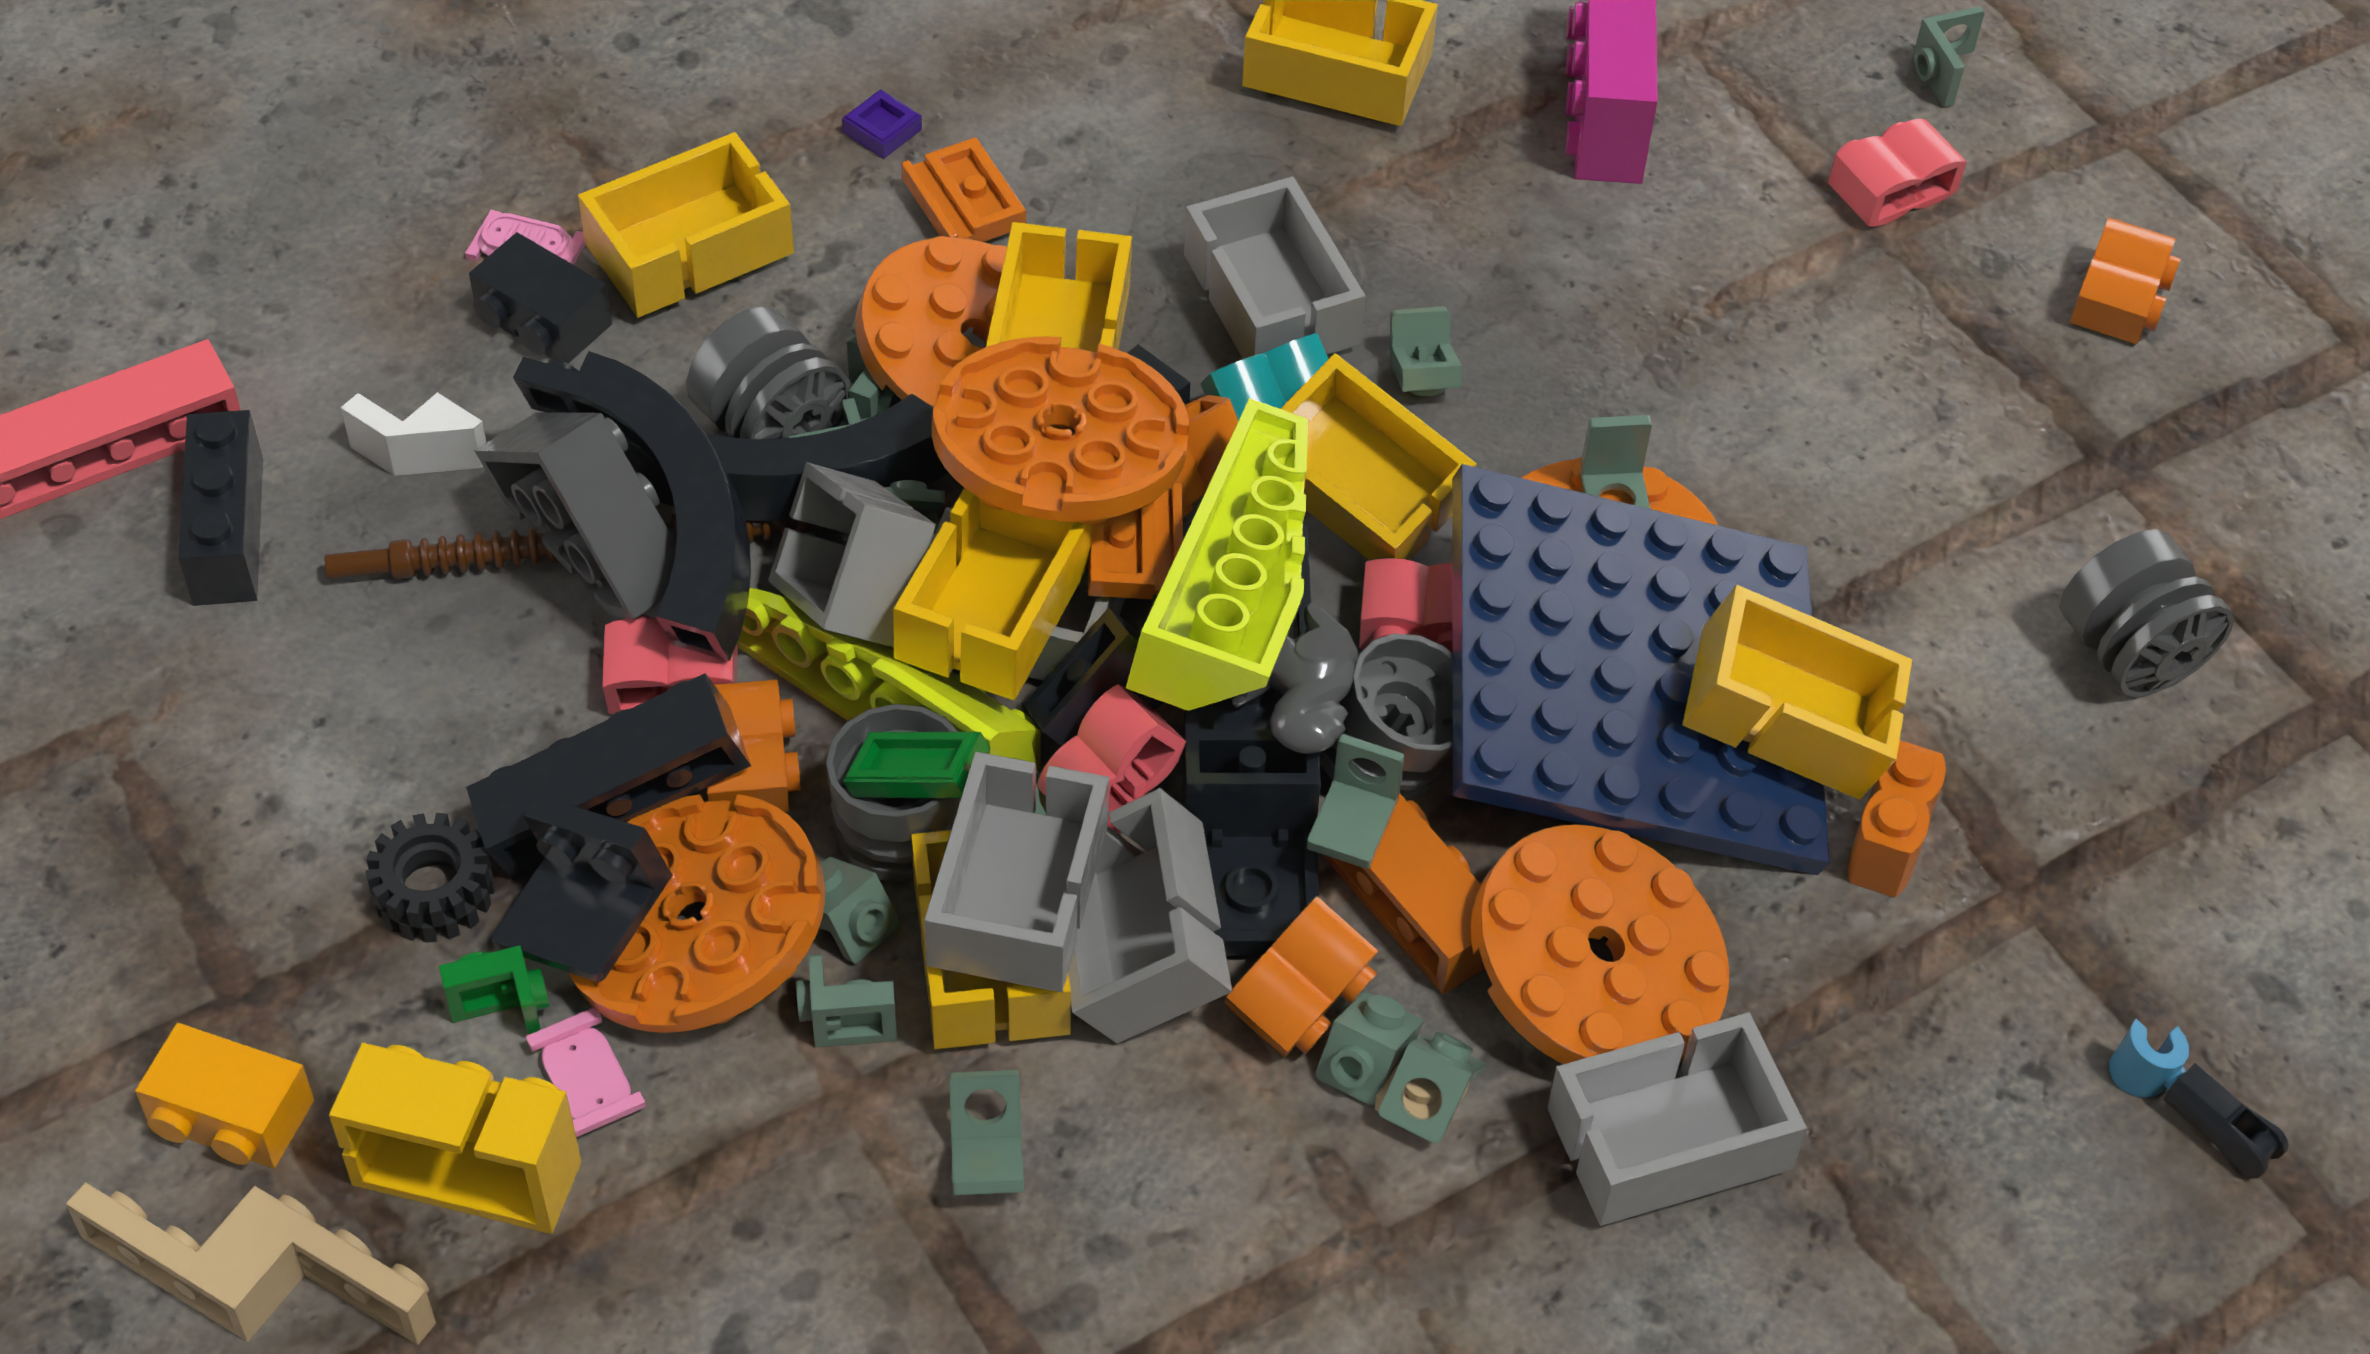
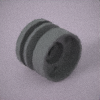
(765, 379)
(2146, 613)
(1403, 704)
(878, 830)

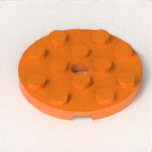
(920, 306)
(1123, 415)
(1586, 884)
(754, 931)

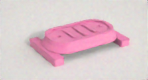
(501, 226)
(587, 1069)

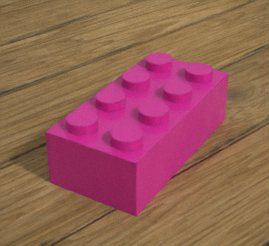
(1612, 88)

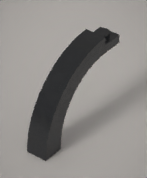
(768, 471)
(712, 553)

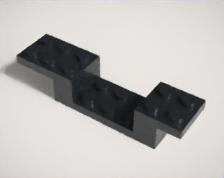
(1253, 810)

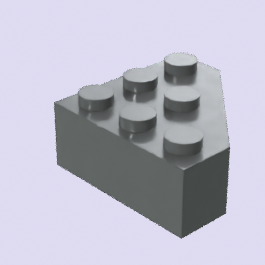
(596, 509)

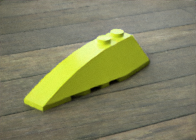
(1235, 572)
(863, 675)

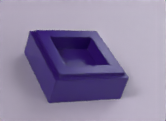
(882, 124)

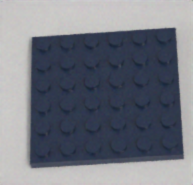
(1582, 661)

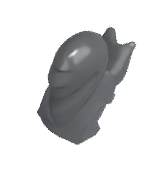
(1313, 677)

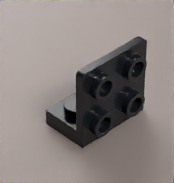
(586, 892)

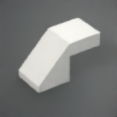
(428, 441)

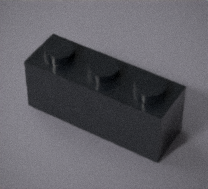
(221, 508)

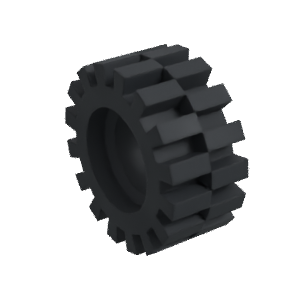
(438, 907)

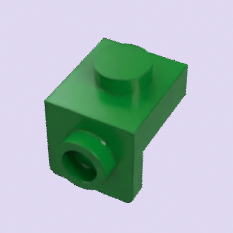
(493, 983)

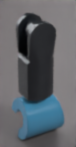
(2232, 1127)

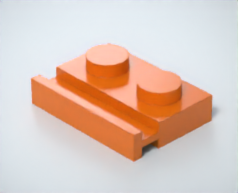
(963, 192)
(1136, 549)

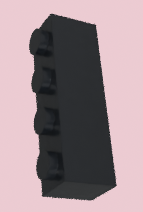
(614, 768)

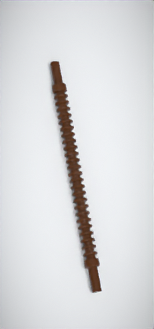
(404, 559)

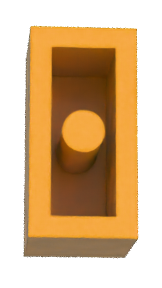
(224, 1096)

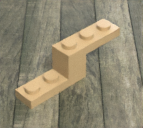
(253, 1261)

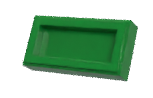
(914, 764)

